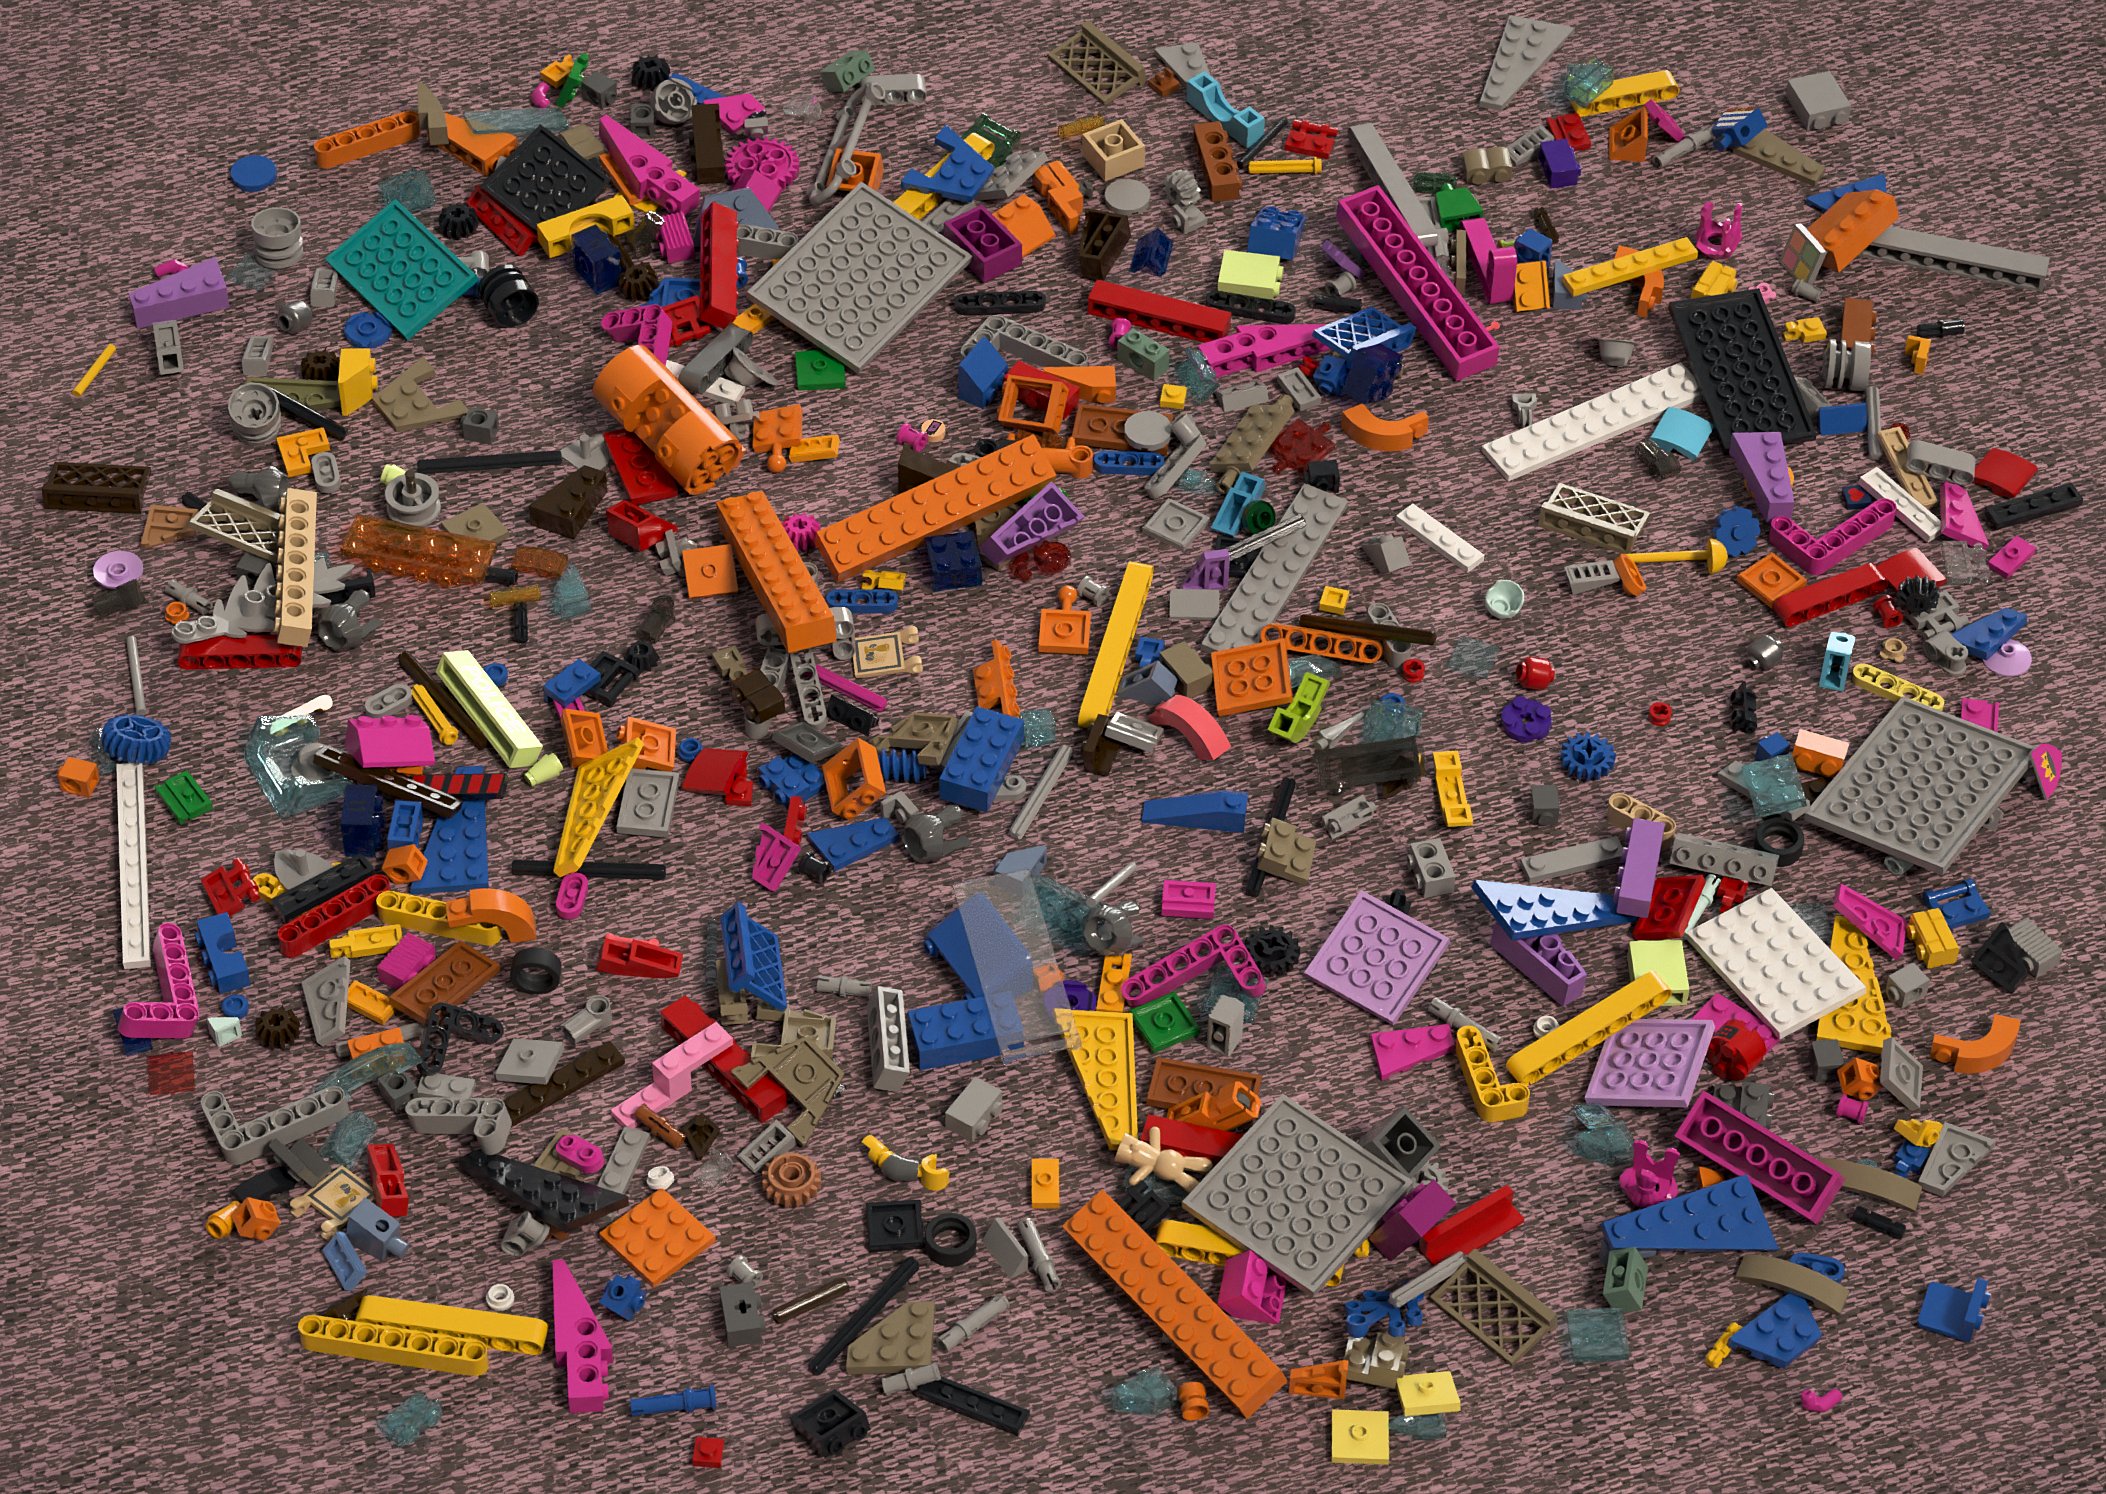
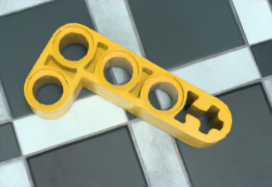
(1490, 1099)

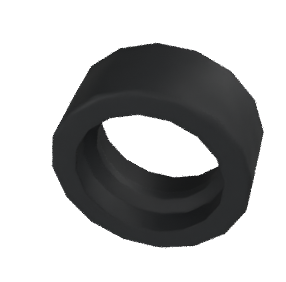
(1784, 828)
(536, 958)
(954, 1256)

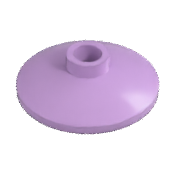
(117, 568)
(2010, 659)

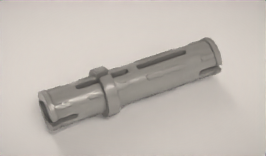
(1690, 143)
(1457, 1019)
(1042, 1263)
(965, 1328)

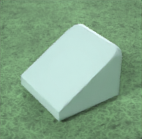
(224, 1029)

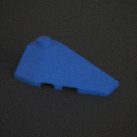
(1206, 810)

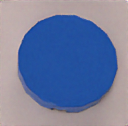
(253, 173)
(362, 335)

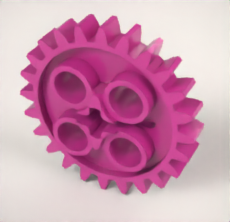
(780, 162)

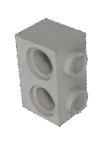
(1431, 868)

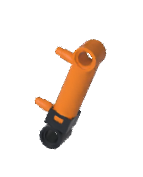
(1071, 460)

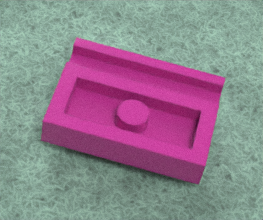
(1664, 120)
(1980, 713)
(1188, 899)

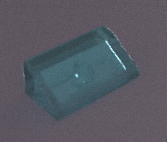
(105, 763)

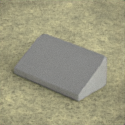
(1242, 395)
(1812, 397)
(1194, 604)
(1006, 1249)

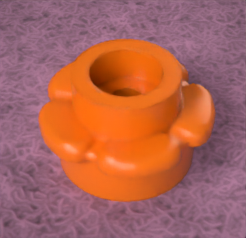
(176, 612)

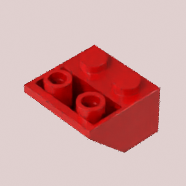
(636, 525)

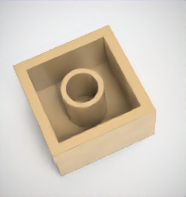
(1113, 150)

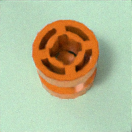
(1193, 1402)

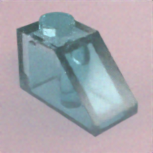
(571, 596)

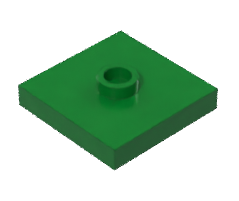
(818, 371)
(1164, 1022)

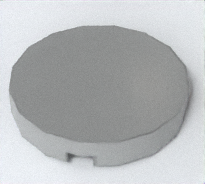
(1127, 197)
(1147, 430)

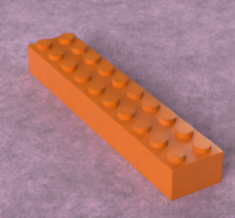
(934, 508)
(776, 572)
(1175, 1304)

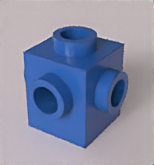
(1331, 375)
(623, 1296)

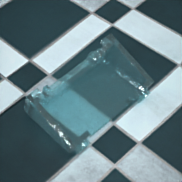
(270, 755)

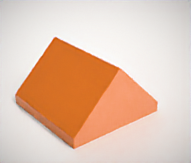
(1629, 137)
(582, 736)

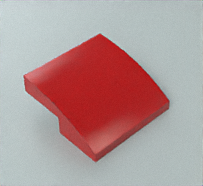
(2004, 472)
(1909, 564)
(714, 771)

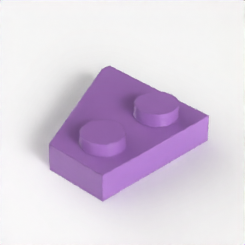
(1336, 256)
(1209, 571)

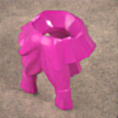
(1710, 229)
(1640, 1179)

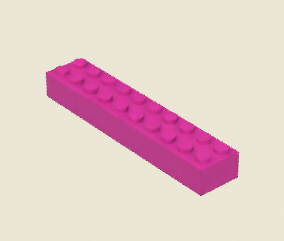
(1417, 283)

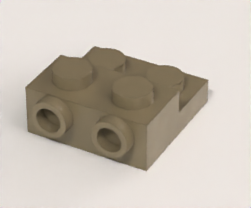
(1285, 851)
(1376, 1361)

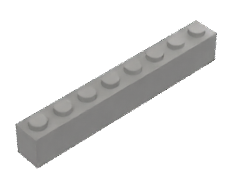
(1959, 258)

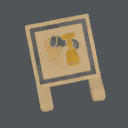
(884, 654)
(335, 1199)

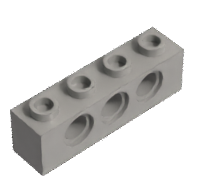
(1724, 859)
(888, 1039)

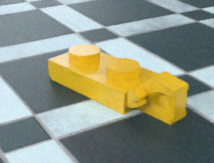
(366, 942)

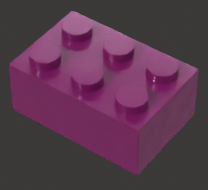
(987, 240)
(1411, 1219)

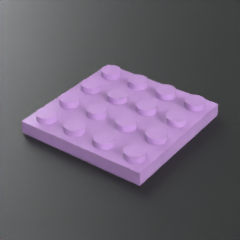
(1377, 957)
(1651, 1063)

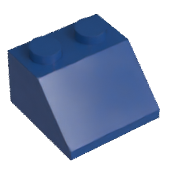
(981, 374)

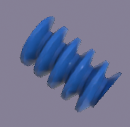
(901, 766)

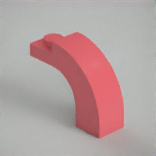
(1196, 725)

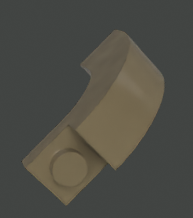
(731, 1004)

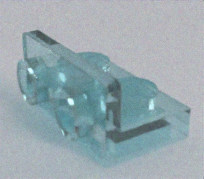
(410, 1419)

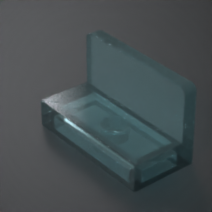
(349, 1139)

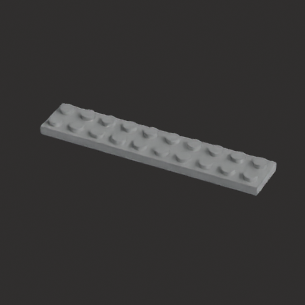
(1276, 572)

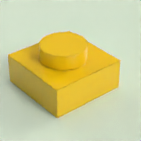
(1173, 396)
(1334, 600)

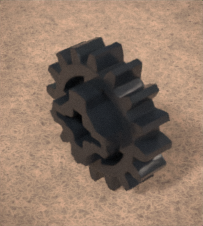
(1273, 950)

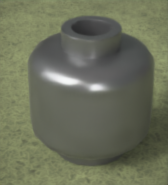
(294, 317)
(1764, 652)

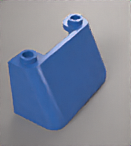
(951, 942)

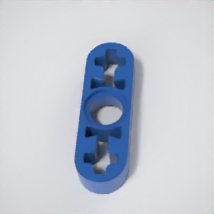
(1122, 456)
(868, 594)

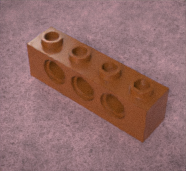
(1216, 161)

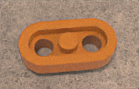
(1630, 575)

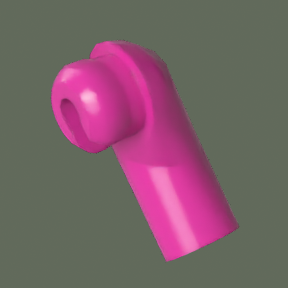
(538, 95)
(171, 266)
(1820, 1404)

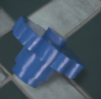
(1736, 530)

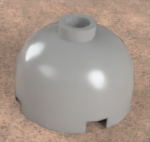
(672, 101)

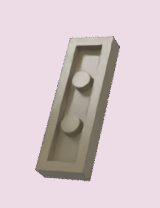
(1458, 260)

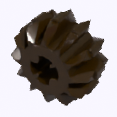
(638, 281)
(320, 366)
(277, 1028)

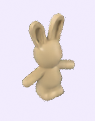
(1165, 1164)

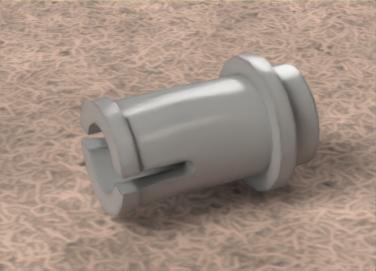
(1806, 290)

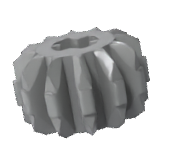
(1182, 189)

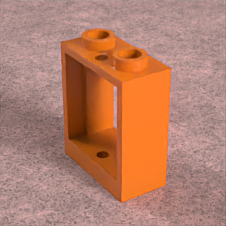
(1055, 408)
(837, 770)

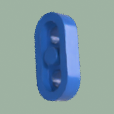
(1820, 1264)

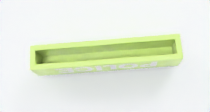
(489, 709)

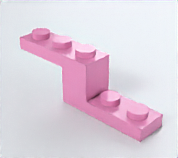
(673, 1074)

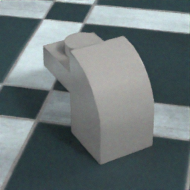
(168, 347)

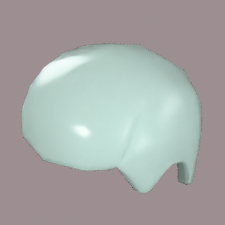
(1504, 599)

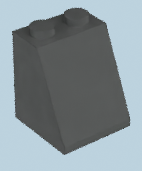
(1400, 1142)

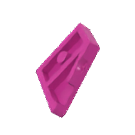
(735, 109)
(773, 857)

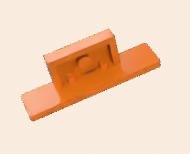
(995, 682)

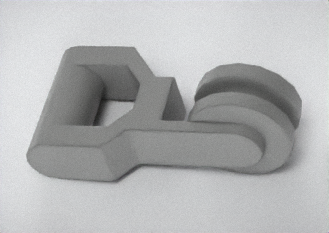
(1524, 405)

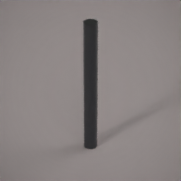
(1262, 142)

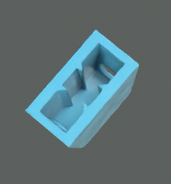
(1838, 651)

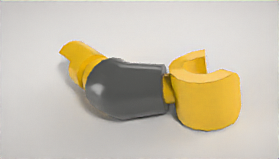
(906, 1169)

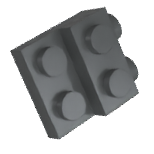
(1749, 1100)

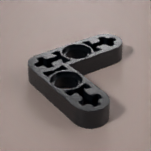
(449, 1025)

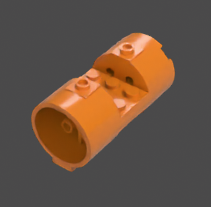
(667, 419)

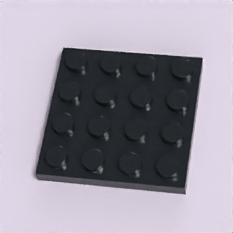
(544, 180)

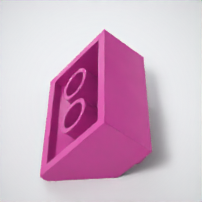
(389, 741)

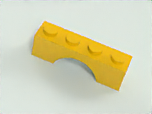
(609, 215)

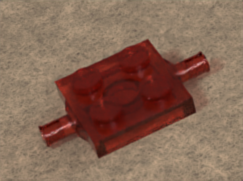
(1300, 445)

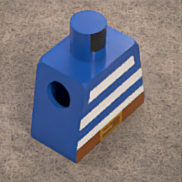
(1737, 127)

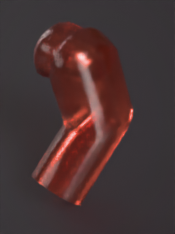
(1019, 568)

